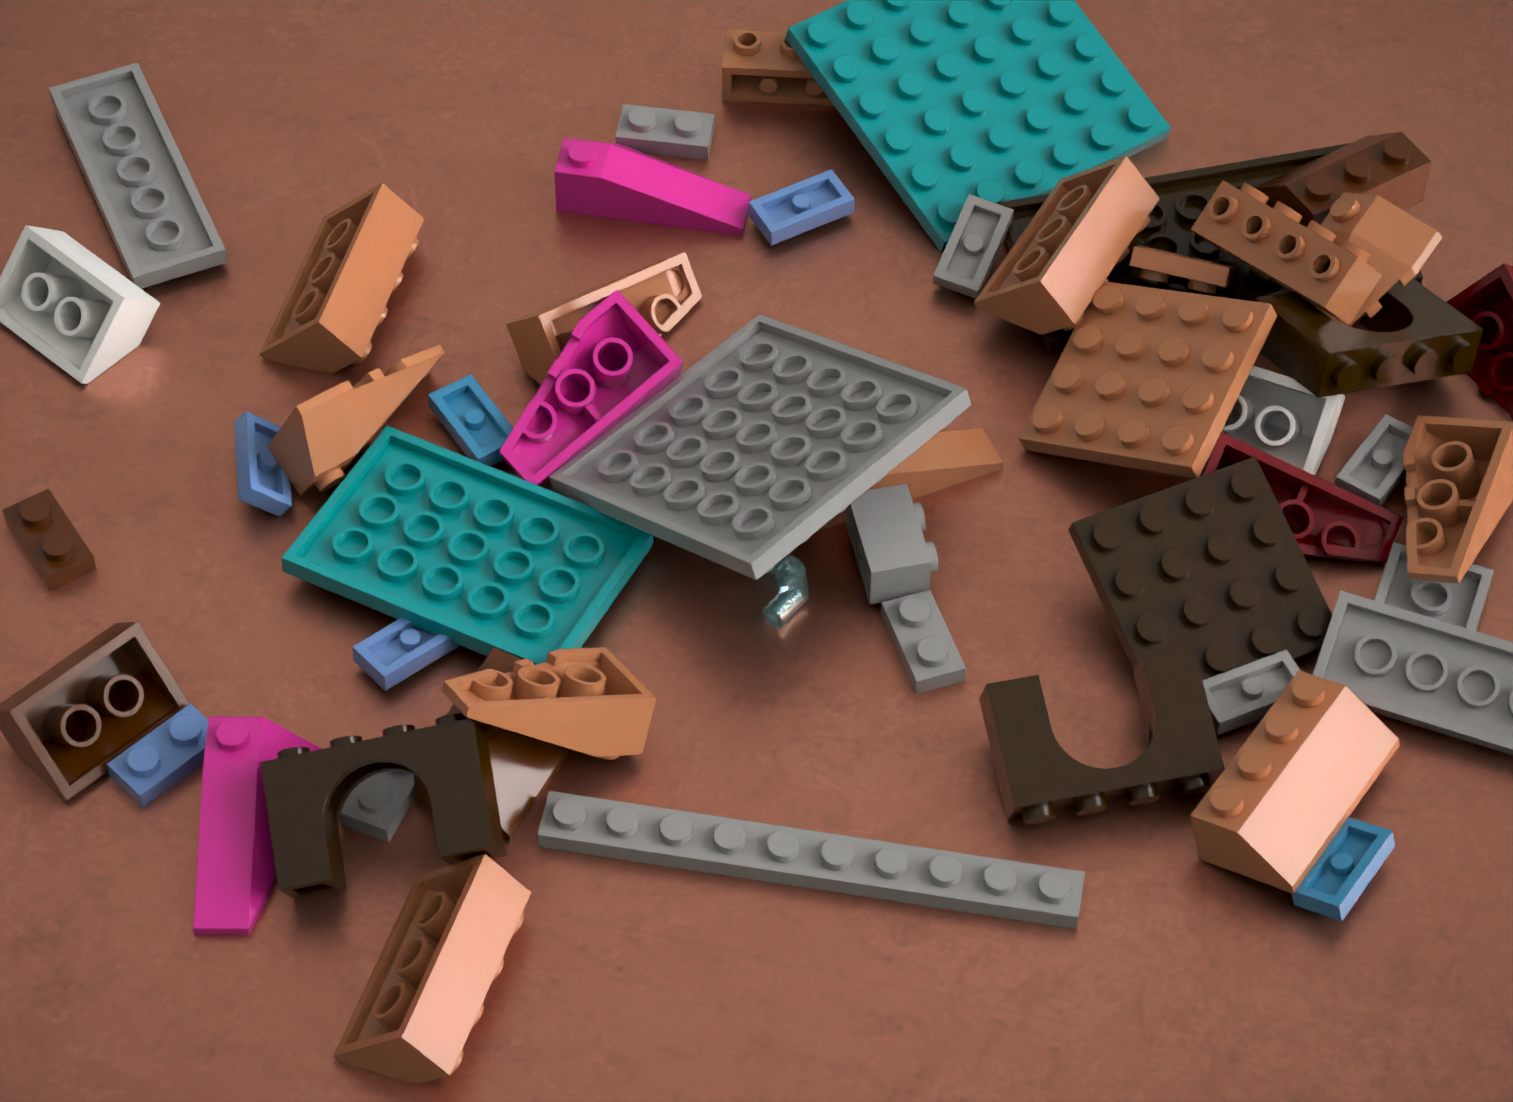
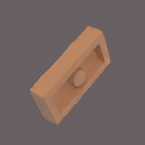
(1160, 264)

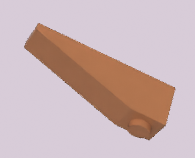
(1391, 236)
(658, 292)
(338, 423)
(940, 463)
(1454, 492)
(571, 700)

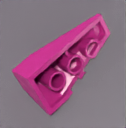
(637, 187)
(594, 383)
(234, 827)

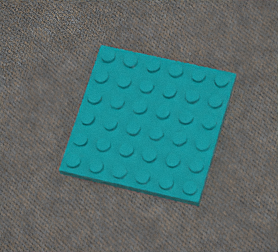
(976, 96)

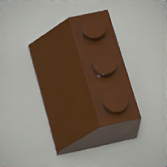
(1372, 165)
(90, 708)
(519, 763)

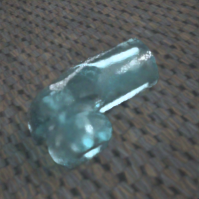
(793, 591)

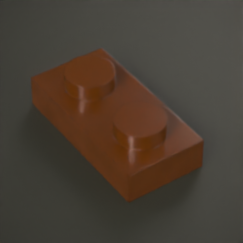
(49, 539)

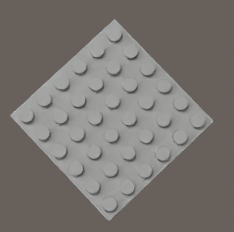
(759, 444)

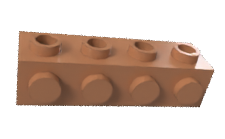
(766, 69)
(1286, 251)

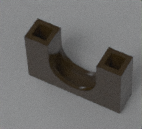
(1407, 342)
(1043, 779)
(311, 787)

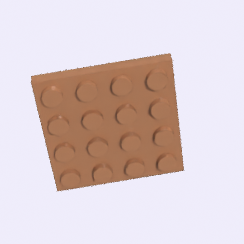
(1148, 379)

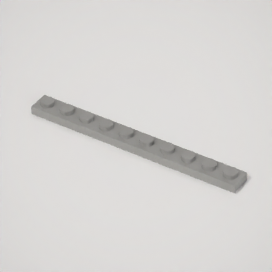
(812, 859)

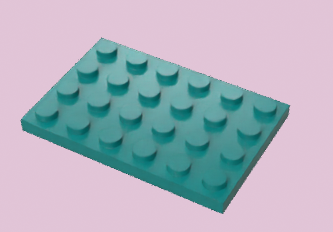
(466, 550)

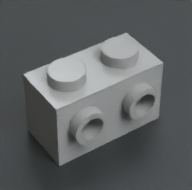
(890, 543)

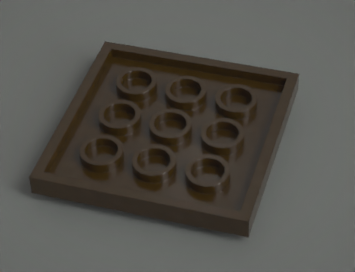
(1205, 572)

